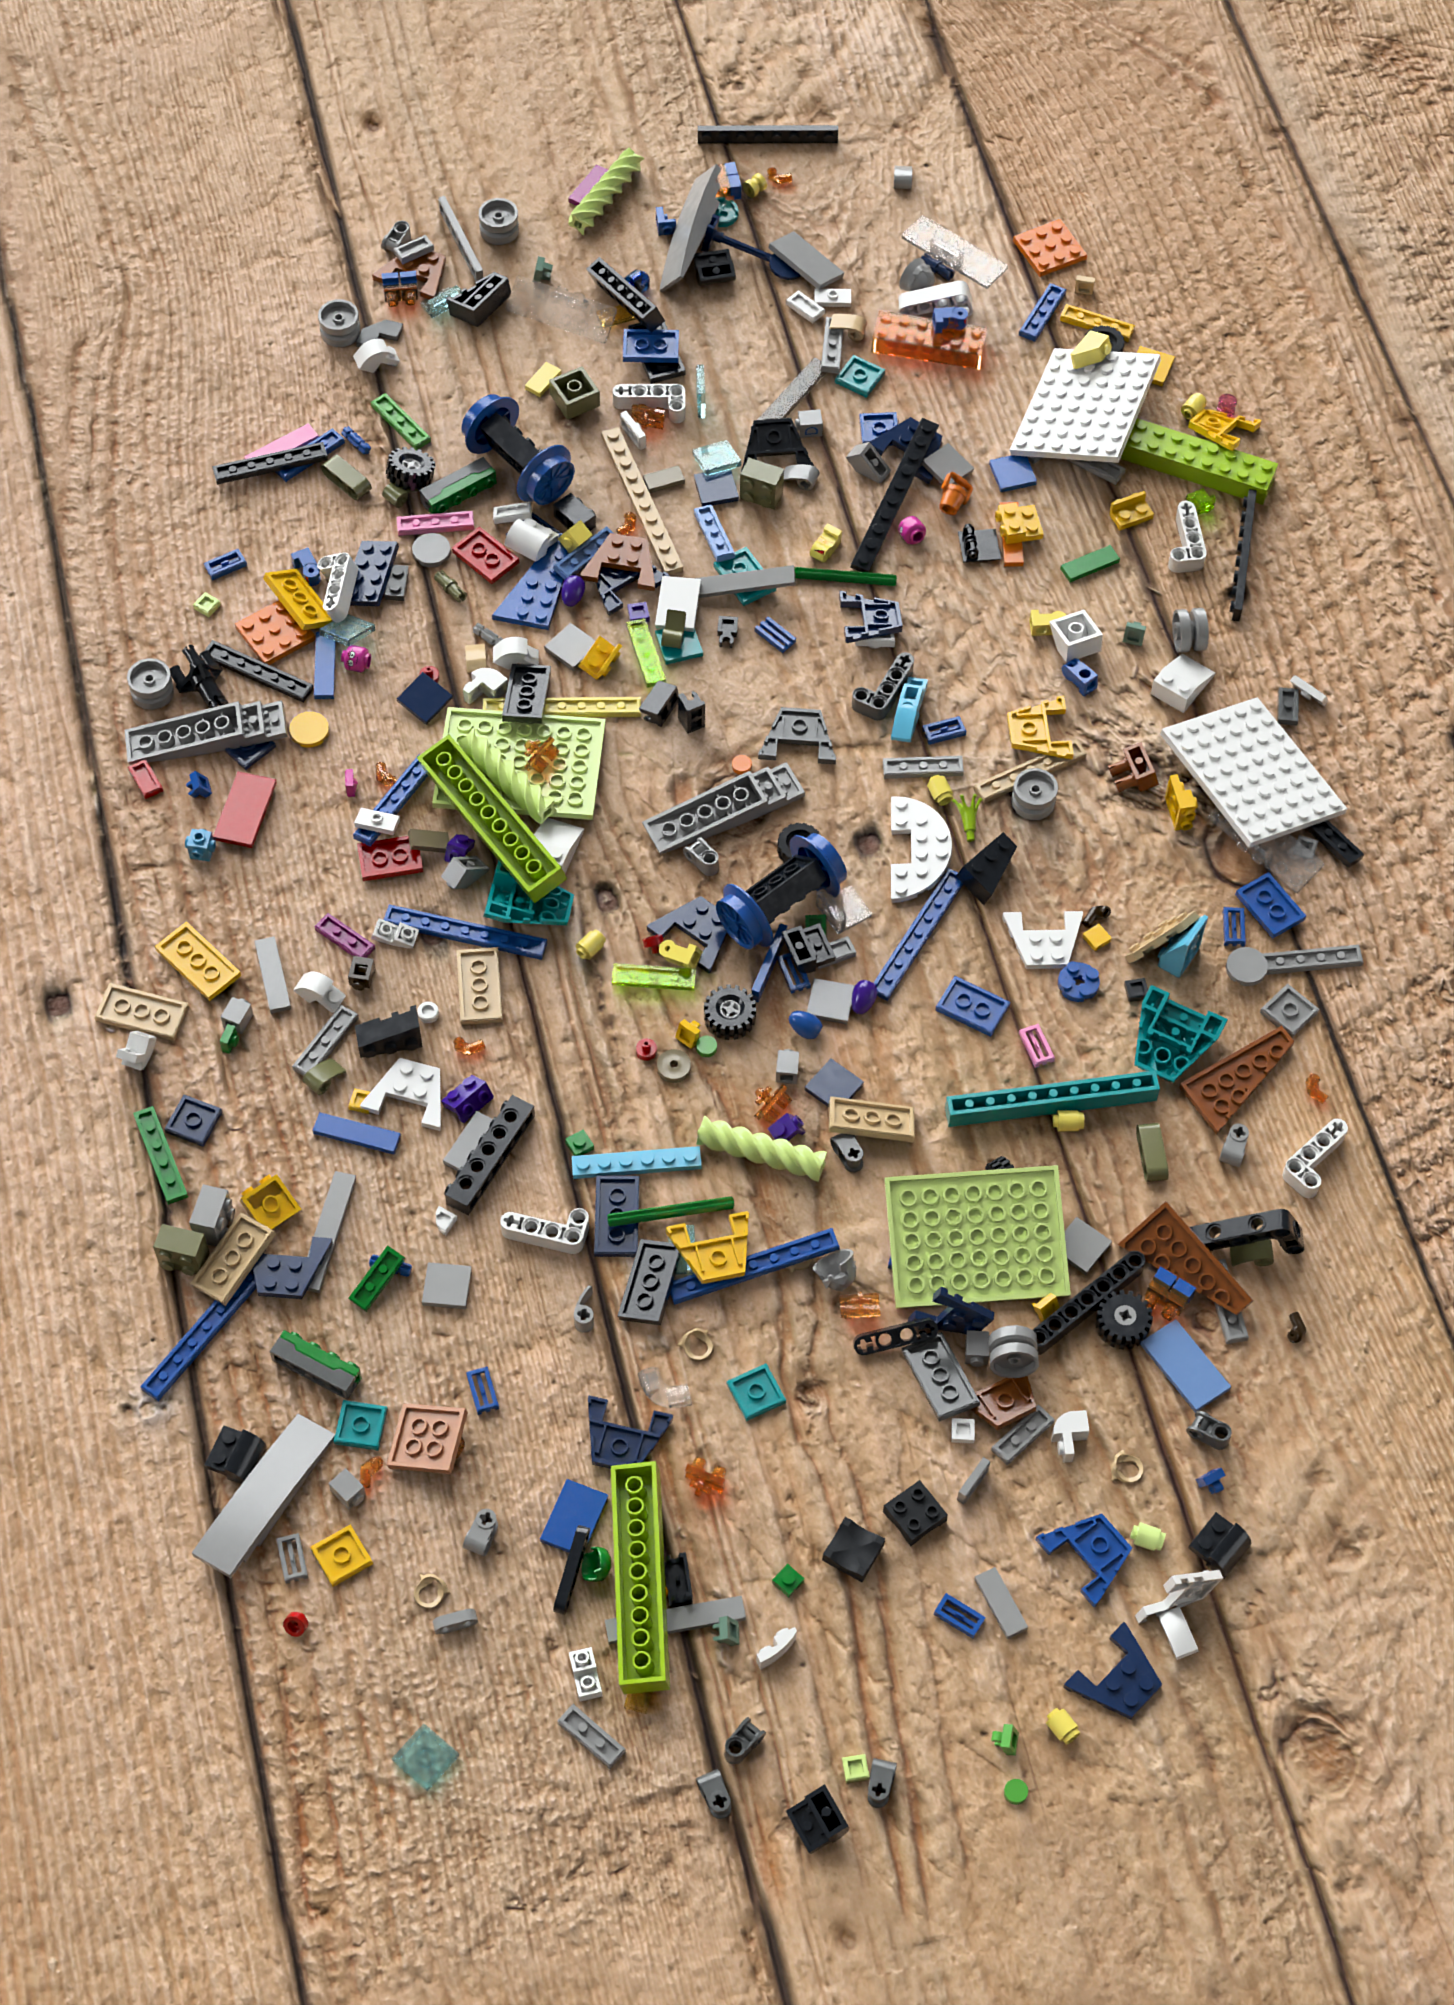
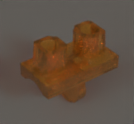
(648, 416)
(546, 749)
(779, 1097)
(859, 1305)
(703, 1480)

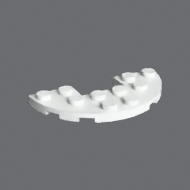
(929, 848)

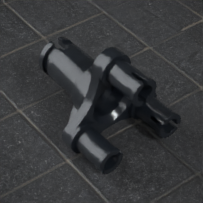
(200, 677)

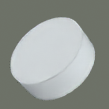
(428, 1012)

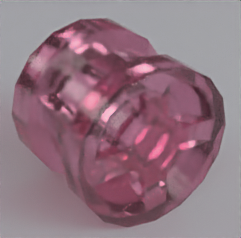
(1227, 404)

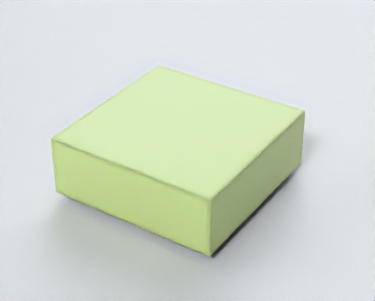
(207, 604)
(855, 1768)

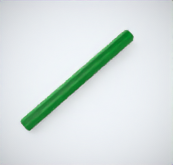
(845, 576)
(670, 1211)

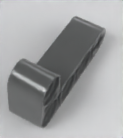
(866, 701)

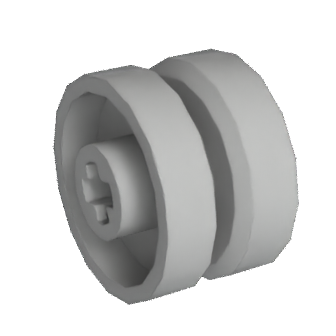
(498, 221)
(339, 323)
(1190, 630)
(150, 683)
(1034, 794)
(1013, 1351)

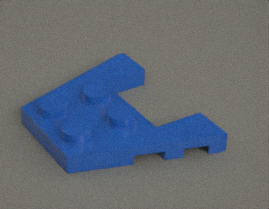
(1097, 1545)

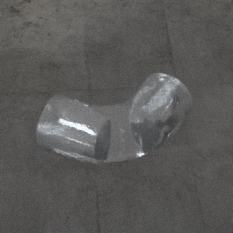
(662, 1394)

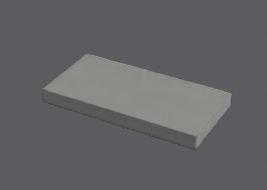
(806, 260)

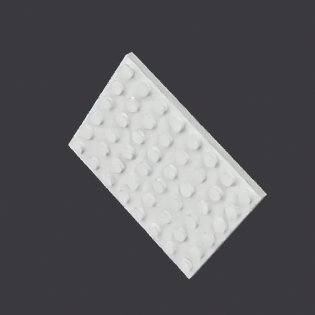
(1085, 409)
(1253, 772)

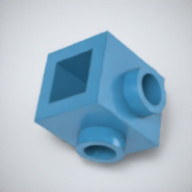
(200, 844)

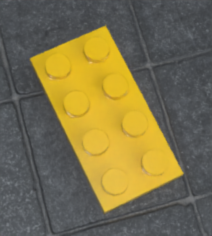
(298, 598)
(198, 961)

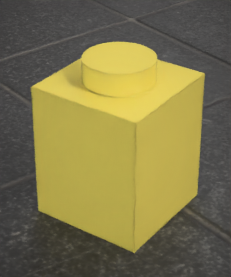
(574, 536)

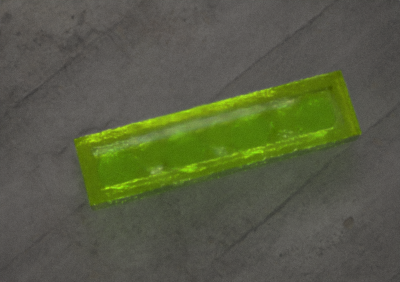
(645, 652)
(653, 977)

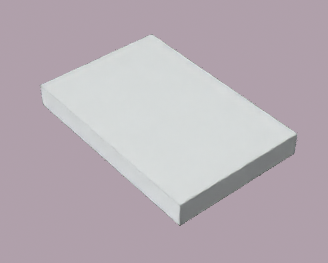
(679, 595)

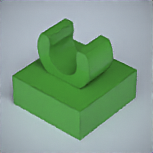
(1007, 1739)

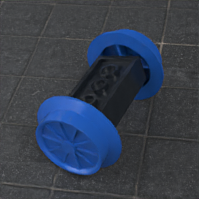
(542, 472)
(750, 912)

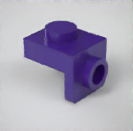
(458, 846)
(787, 1127)

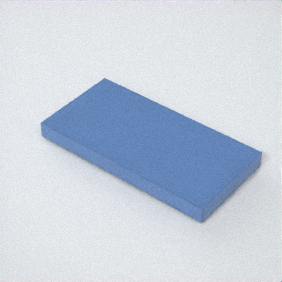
(1185, 1365)

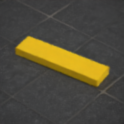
(1088, 320)

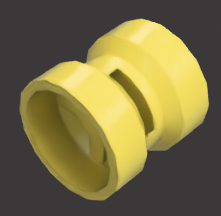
(753, 186)

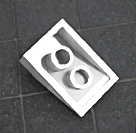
(1181, 682)
(559, 840)

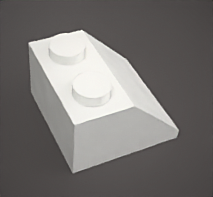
(1076, 636)

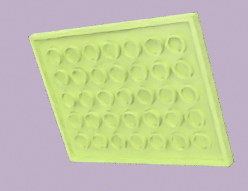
(568, 778)
(977, 1235)

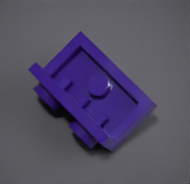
(468, 1097)

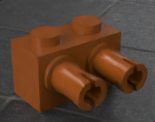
(1139, 765)

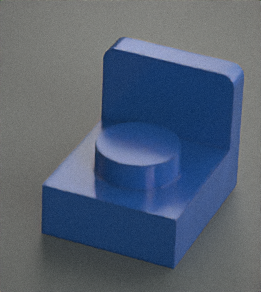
(664, 225)

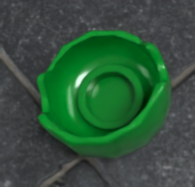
(596, 1565)

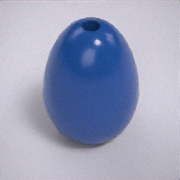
(805, 1024)

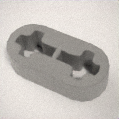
(455, 1621)

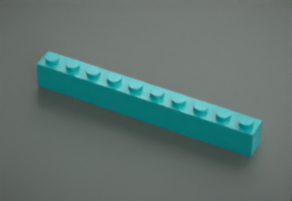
(1049, 1098)

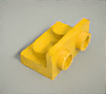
(1130, 511)
(599, 658)

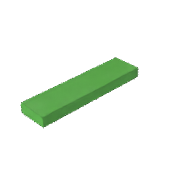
(401, 421)

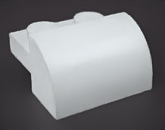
(530, 538)

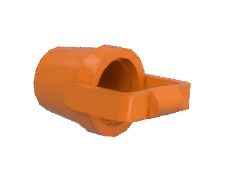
(953, 494)

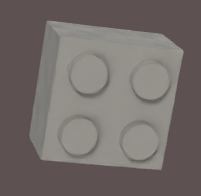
(212, 1214)

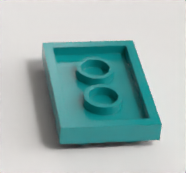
(743, 562)

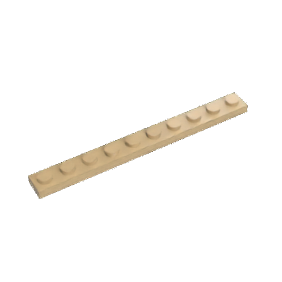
(642, 501)

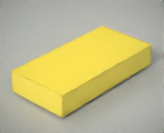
(540, 381)

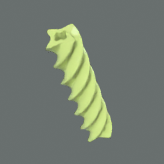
(603, 191)
(503, 775)
(761, 1148)

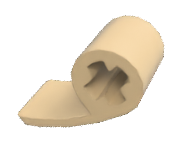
(854, 324)
(475, 657)

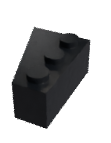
(481, 300)
(987, 867)
(389, 1035)

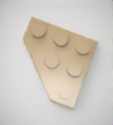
(1166, 929)

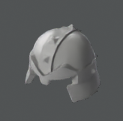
(916, 276)
(837, 1269)

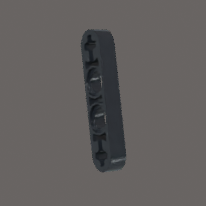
(894, 1331)
(571, 1569)

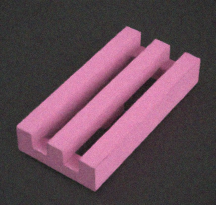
(1043, 1060)

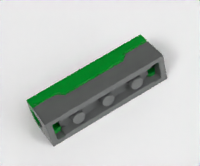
(458, 486)
(316, 1364)

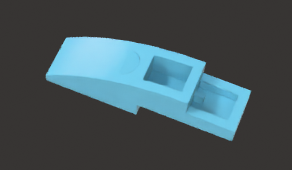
(908, 709)

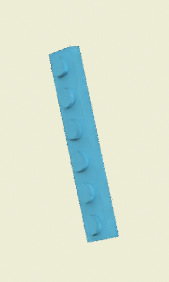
(636, 1162)

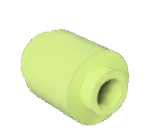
(1147, 1536)

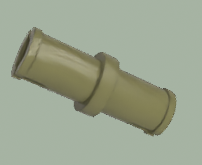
(450, 586)

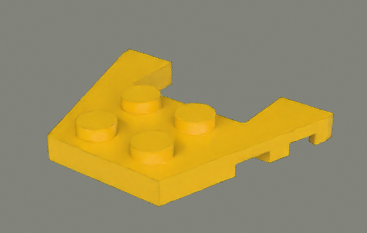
(1217, 425)
(1030, 729)
(717, 1257)

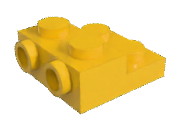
(1018, 523)
(1180, 804)
(269, 1202)

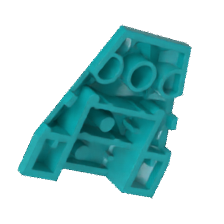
(511, 904)
(1173, 1035)

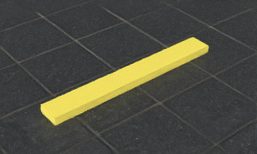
(581, 706)

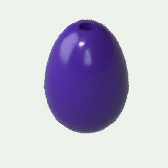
(572, 590)
(863, 996)

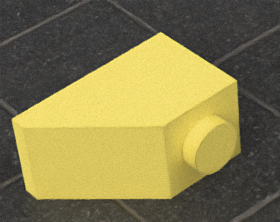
(1091, 350)

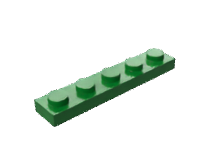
(160, 1155)

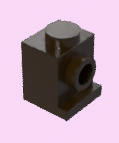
(361, 972)

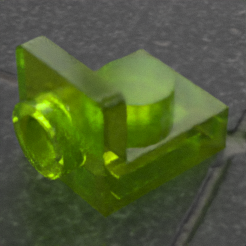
(1201, 501)

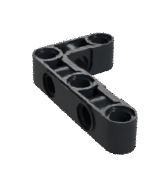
(1239, 1231)

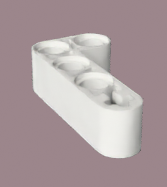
(939, 296)
(653, 396)
(1193, 551)
(342, 575)
(1317, 1153)
(572, 1230)

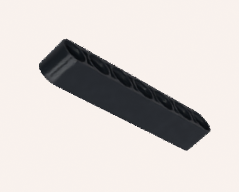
(1093, 1295)

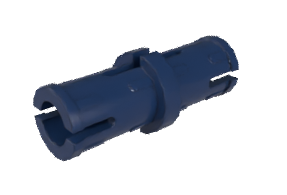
(938, 267)

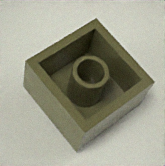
(574, 392)
(761, 483)
(180, 1249)

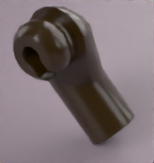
(1096, 913)
(1298, 1329)

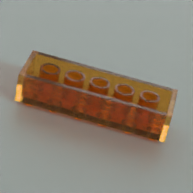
(915, 339)

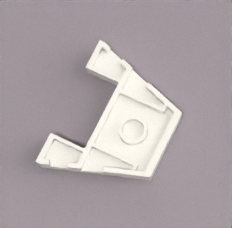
(1044, 947)
(410, 1083)
(1182, 1591)

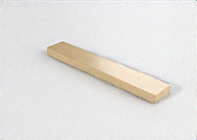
(1004, 782)

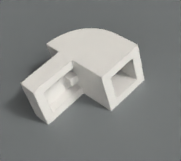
(374, 353)
(514, 651)
(485, 681)
(318, 987)
(138, 1050)
(1070, 1428)

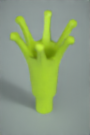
(968, 816)

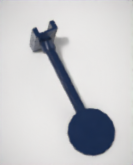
(776, 264)

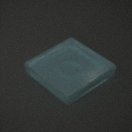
(700, 390)
(716, 457)
(347, 631)
(425, 1757)

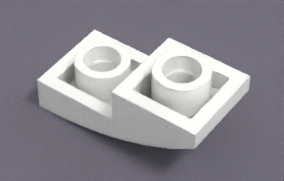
(396, 935)
(1178, 1633)
(782, 1642)
(585, 1674)

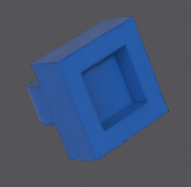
(199, 784)
(1211, 1480)

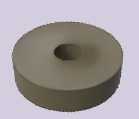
(672, 1057)

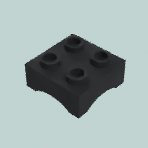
(915, 1512)
(853, 1549)

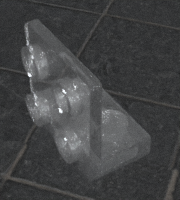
(844, 910)

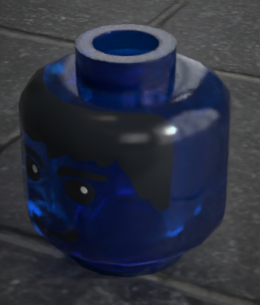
(639, 280)

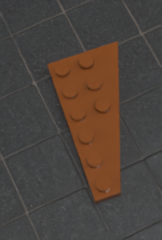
(1230, 1082)
(1174, 1246)

